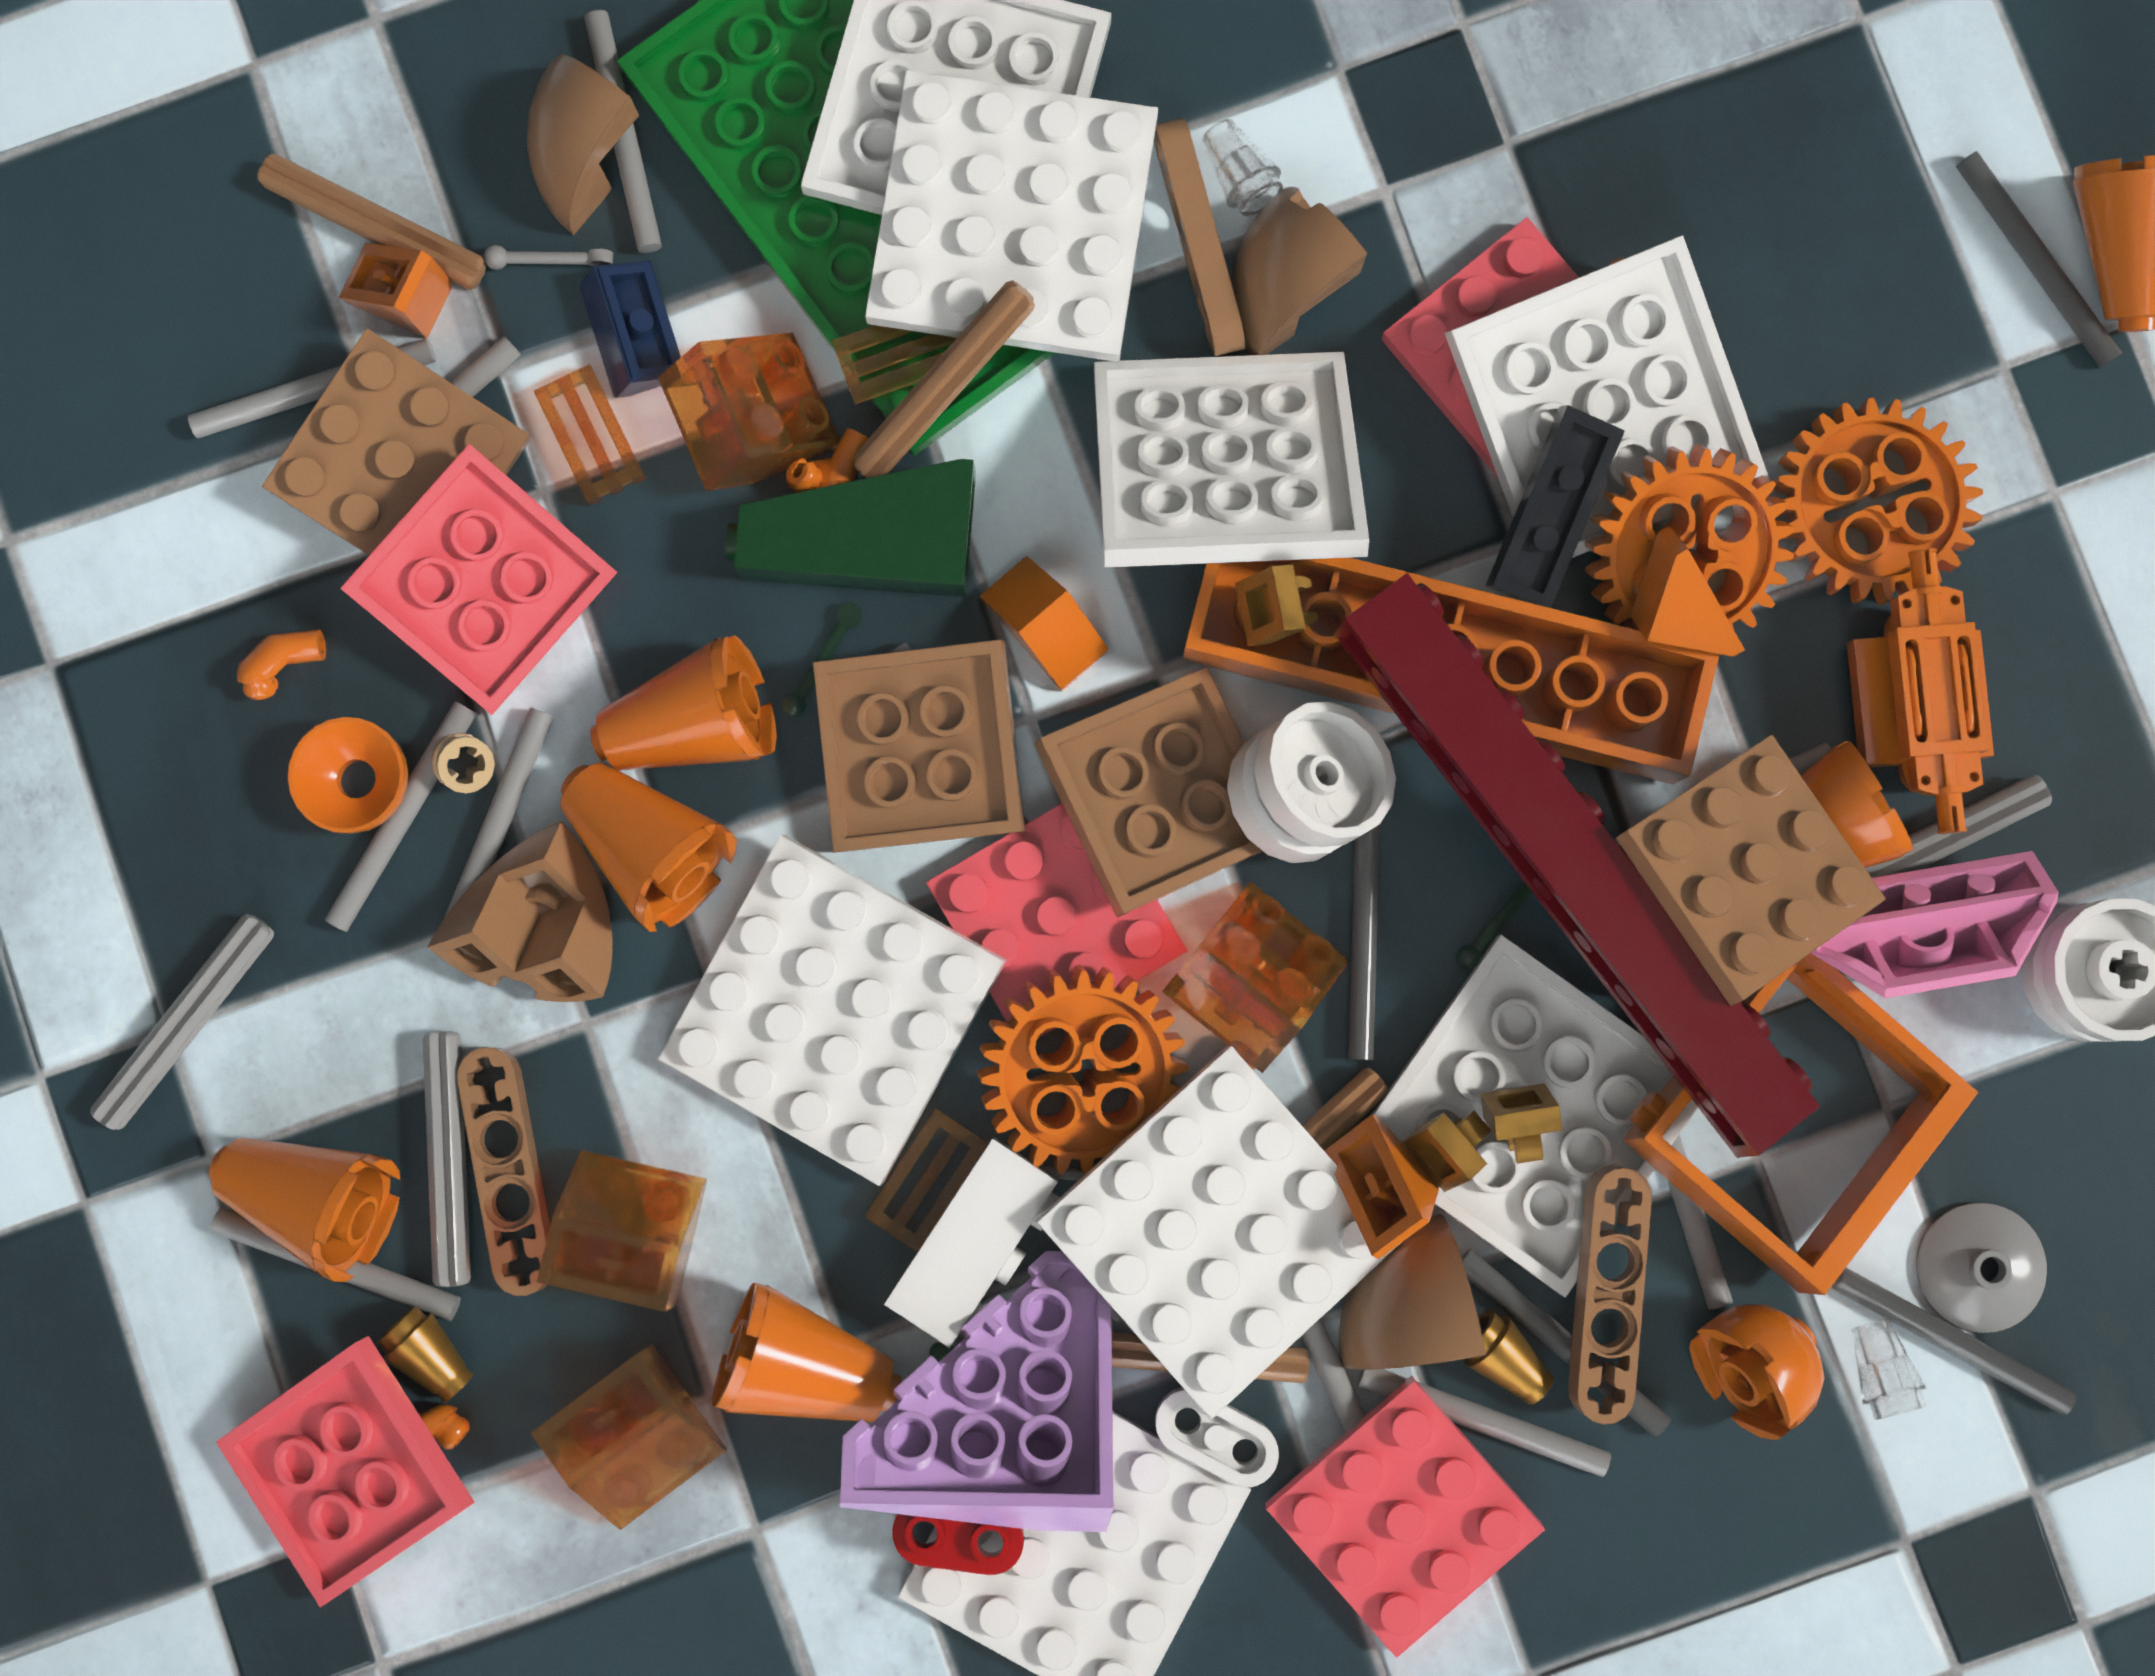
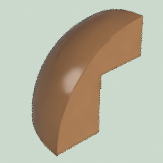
(569, 131)
(1288, 266)
(534, 921)
(1412, 1307)

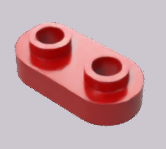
(957, 1546)

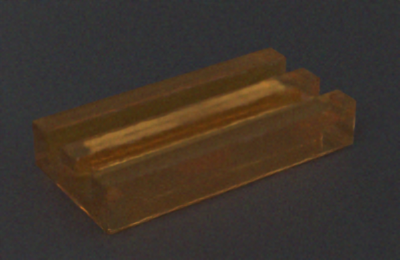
(891, 380)
(612, 481)
(897, 1225)

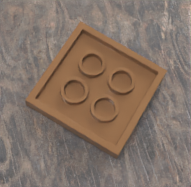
(383, 442)
(919, 746)
(1152, 790)
(1751, 870)

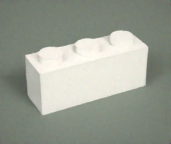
(973, 1243)

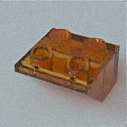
(747, 408)
(1256, 977)
(623, 1231)
(629, 1439)

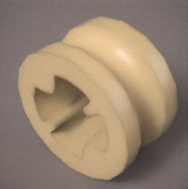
(476, 776)

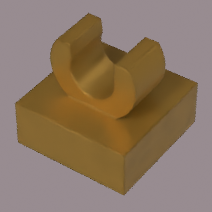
(1273, 605)
(1521, 1117)
(1448, 1148)

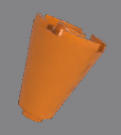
(2119, 229)
(690, 714)
(1856, 805)
(646, 843)
(310, 1199)
(799, 1364)

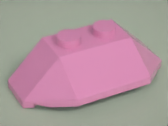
(1946, 926)

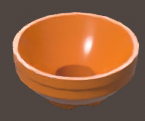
(319, 766)

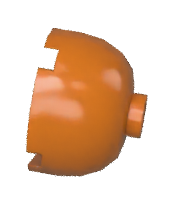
(1762, 1365)

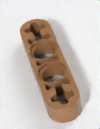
(1199, 237)
(494, 1172)
(1620, 1293)

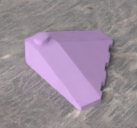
(1006, 1422)

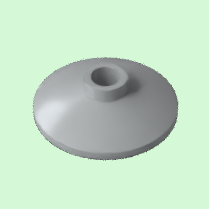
(1951, 1263)

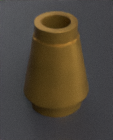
(425, 1354)
(1510, 1359)

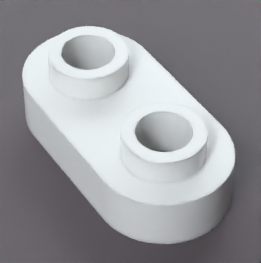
(1213, 1440)

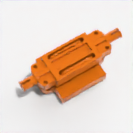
(1924, 694)

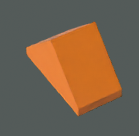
(398, 286)
(1678, 604)
(1045, 622)
(1382, 1185)

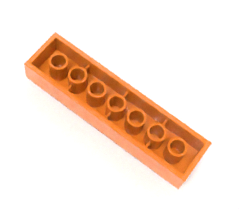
(1581, 681)

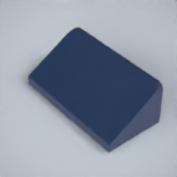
(629, 325)

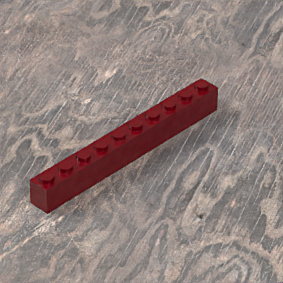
(1575, 866)

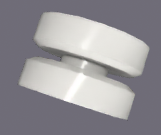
(1311, 782)
(2095, 971)

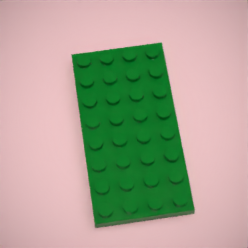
(743, 104)

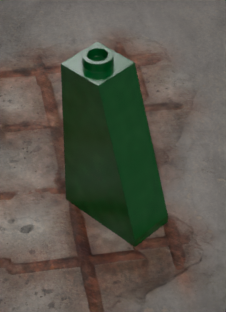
(868, 533)

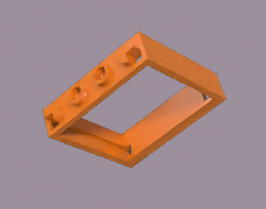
(1878, 1183)

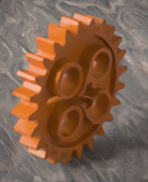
(1855, 450)
(1744, 549)
(1084, 1013)

